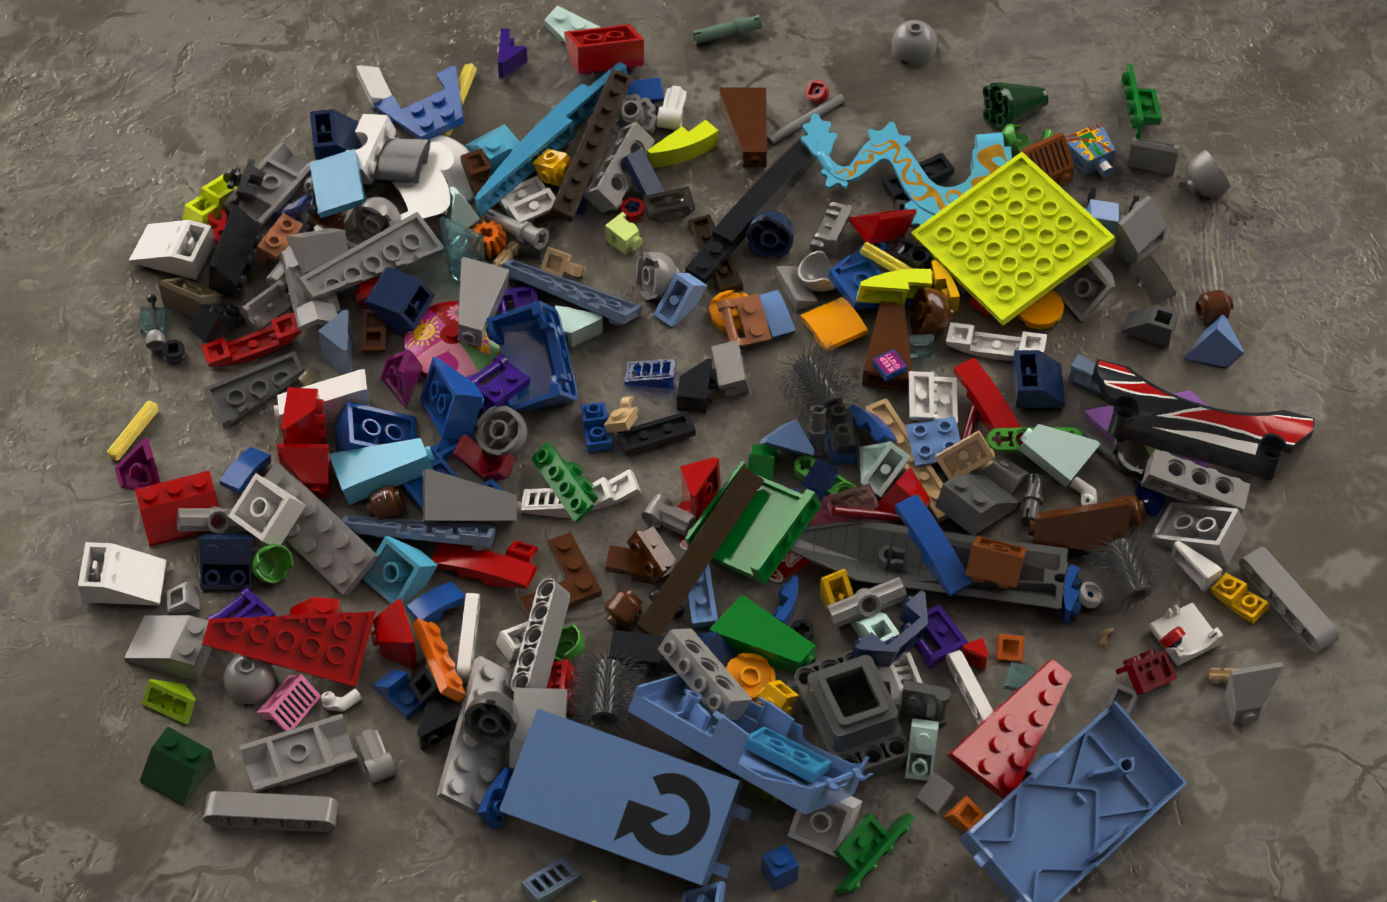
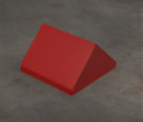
(883, 225)
(700, 484)

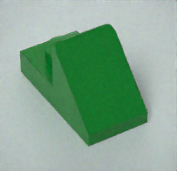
(762, 461)

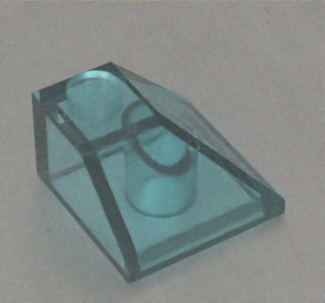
(460, 243)

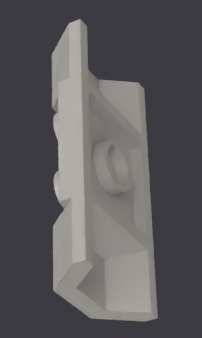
(281, 181)
(306, 311)
(298, 753)

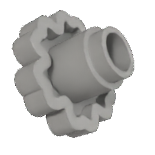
(636, 110)

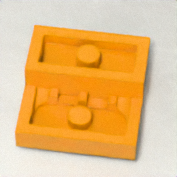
(835, 323)

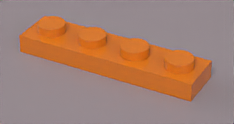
(439, 659)

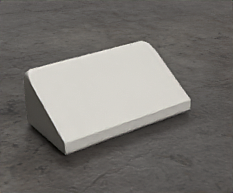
(373, 83)

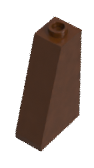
(746, 120)
(888, 334)
(1082, 525)

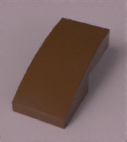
(476, 169)
(373, 333)
(622, 561)

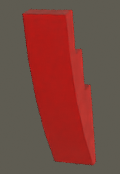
(986, 398)
(490, 567)

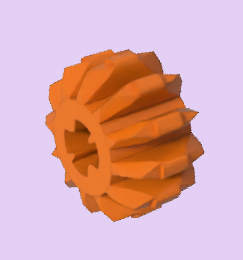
(493, 237)

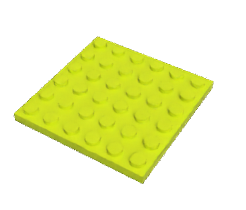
(1013, 238)

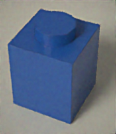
(779, 867)

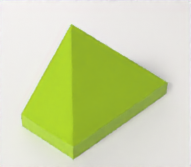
(169, 699)

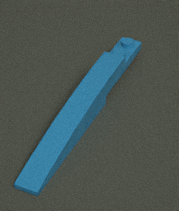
(550, 133)

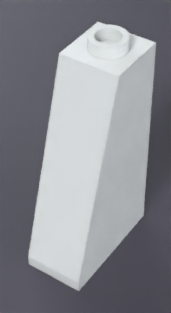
(335, 393)

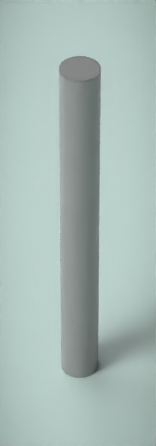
(797, 124)

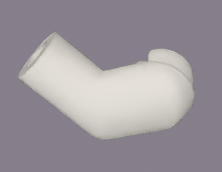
(1087, 492)
(340, 704)

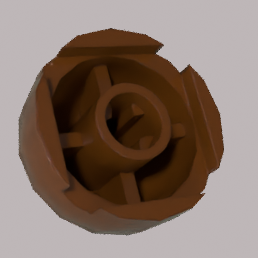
(931, 312)

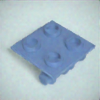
(931, 438)

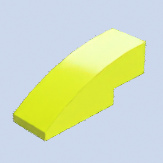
(683, 145)
(209, 201)
(894, 286)

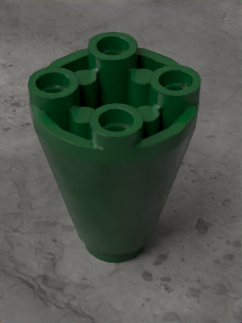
(1011, 102)

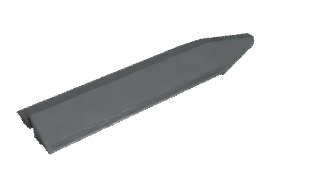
(885, 551)

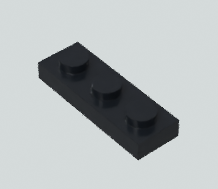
(935, 168)
(656, 433)

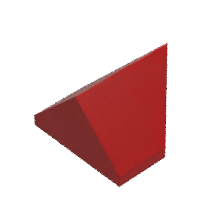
(904, 488)

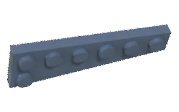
(615, 308)
(464, 533)

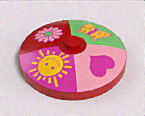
(438, 338)

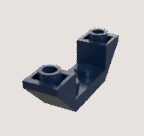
(885, 654)

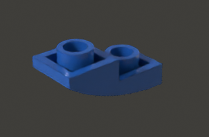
(649, 88)
(593, 421)
(878, 428)
(244, 468)
(788, 601)
(1070, 602)
(433, 603)
(493, 799)

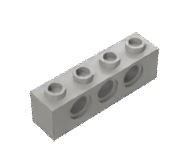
(612, 176)
(1182, 485)
(704, 673)

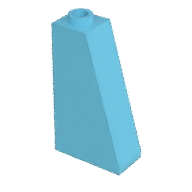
(380, 465)

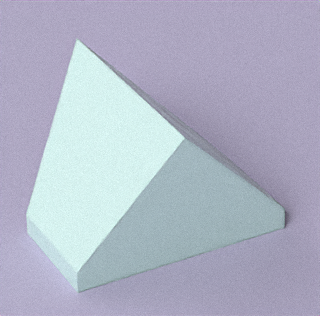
(460, 210)
(881, 465)

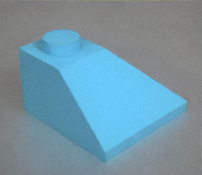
(495, 145)
(399, 571)

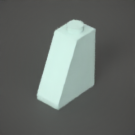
(1057, 451)

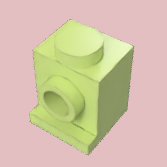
(623, 234)

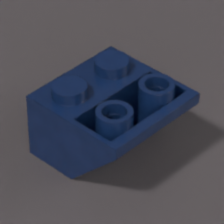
(333, 133)
(399, 300)
(1037, 380)
(227, 561)

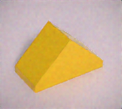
(835, 588)

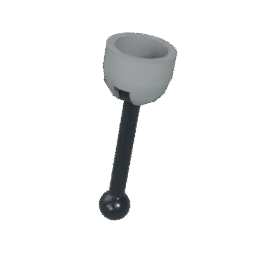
(312, 210)
(154, 339)

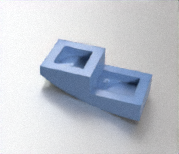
(776, 315)

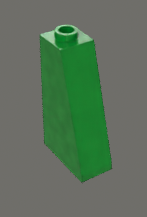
(756, 631)

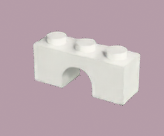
(372, 133)

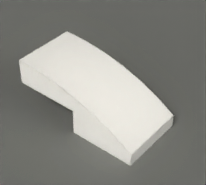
(615, 490)

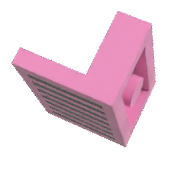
(290, 702)

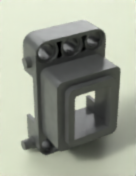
(851, 738)

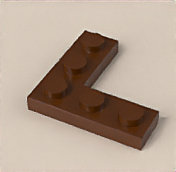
(575, 570)

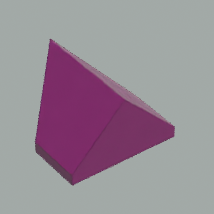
(401, 375)
(138, 468)

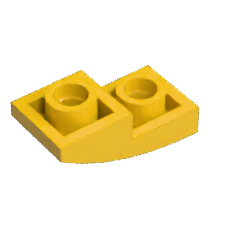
(943, 282)
(1237, 598)

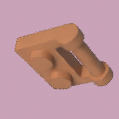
(751, 319)

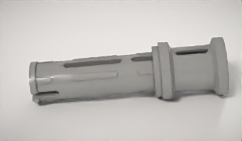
(523, 231)

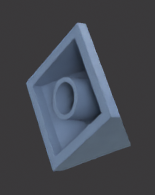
(337, 343)

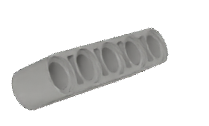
(1289, 599)
(541, 636)
(270, 811)

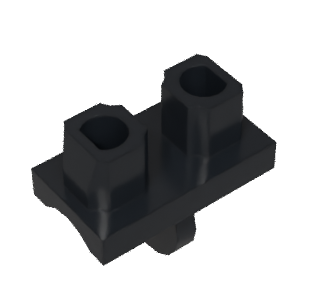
(236, 179)

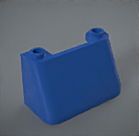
(537, 346)

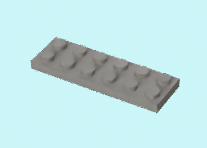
(323, 537)
(471, 764)

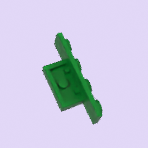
(1141, 104)
(566, 481)
(865, 846)

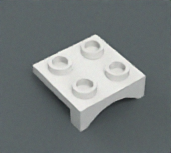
(1198, 636)

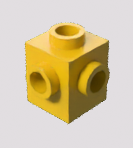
(552, 166)
(779, 695)

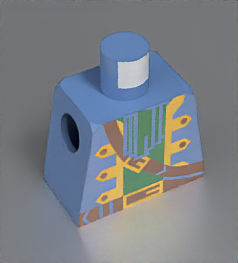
(1092, 151)

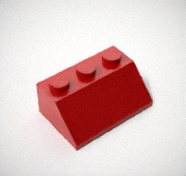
(604, 47)
(304, 417)
(161, 502)

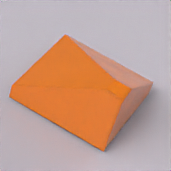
(1010, 647)
(964, 814)

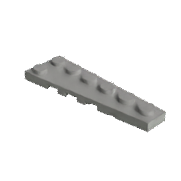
(394, 247)

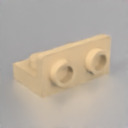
(966, 456)

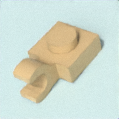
(559, 264)
(622, 418)

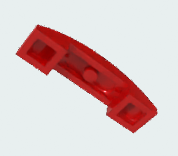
(254, 345)

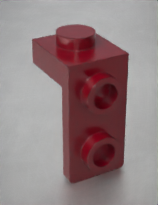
(481, 462)

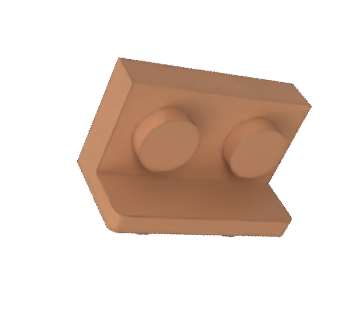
(275, 239)

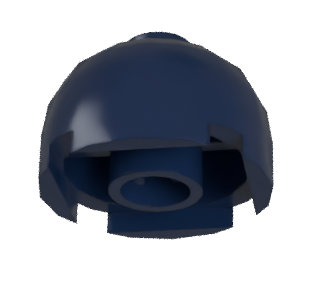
(770, 234)

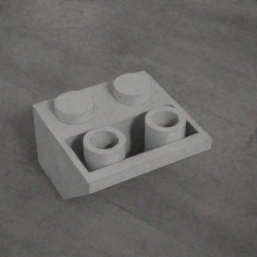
(1139, 232)

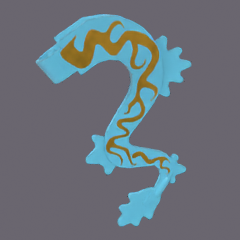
(891, 147)

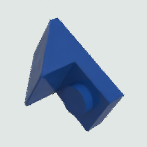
(397, 692)

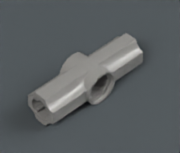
(200, 520)
(851, 607)

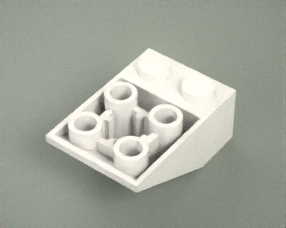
(175, 247)
(120, 575)

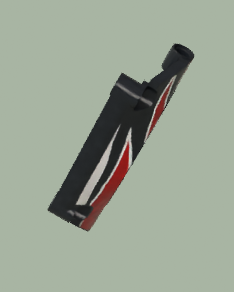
(1212, 435)

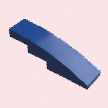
(933, 544)

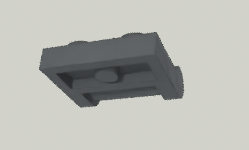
(916, 700)

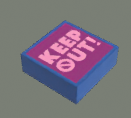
(889, 365)

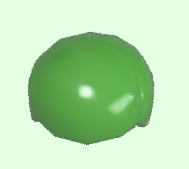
(1014, 139)
(272, 563)
(570, 644)

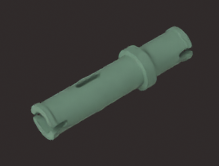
(723, 30)

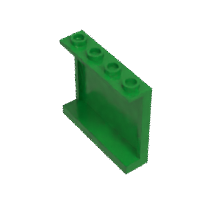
(763, 530)

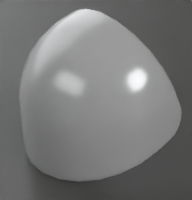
(814, 272)

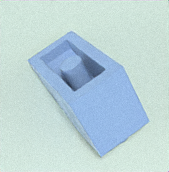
(680, 298)

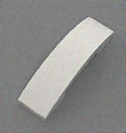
(989, 345)

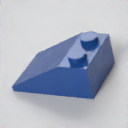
(451, 400)
(369, 426)

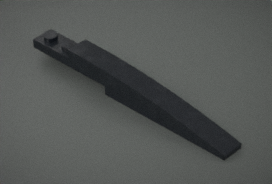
(761, 197)

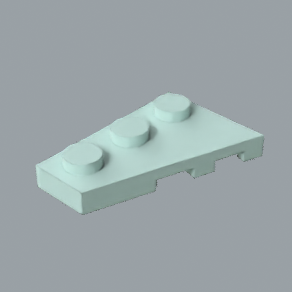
(562, 20)

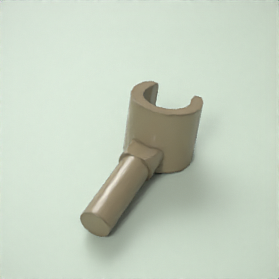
(305, 379)

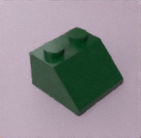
(177, 766)

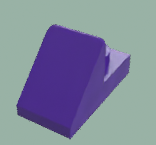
(509, 56)

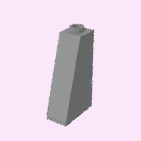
(479, 298)
(460, 500)

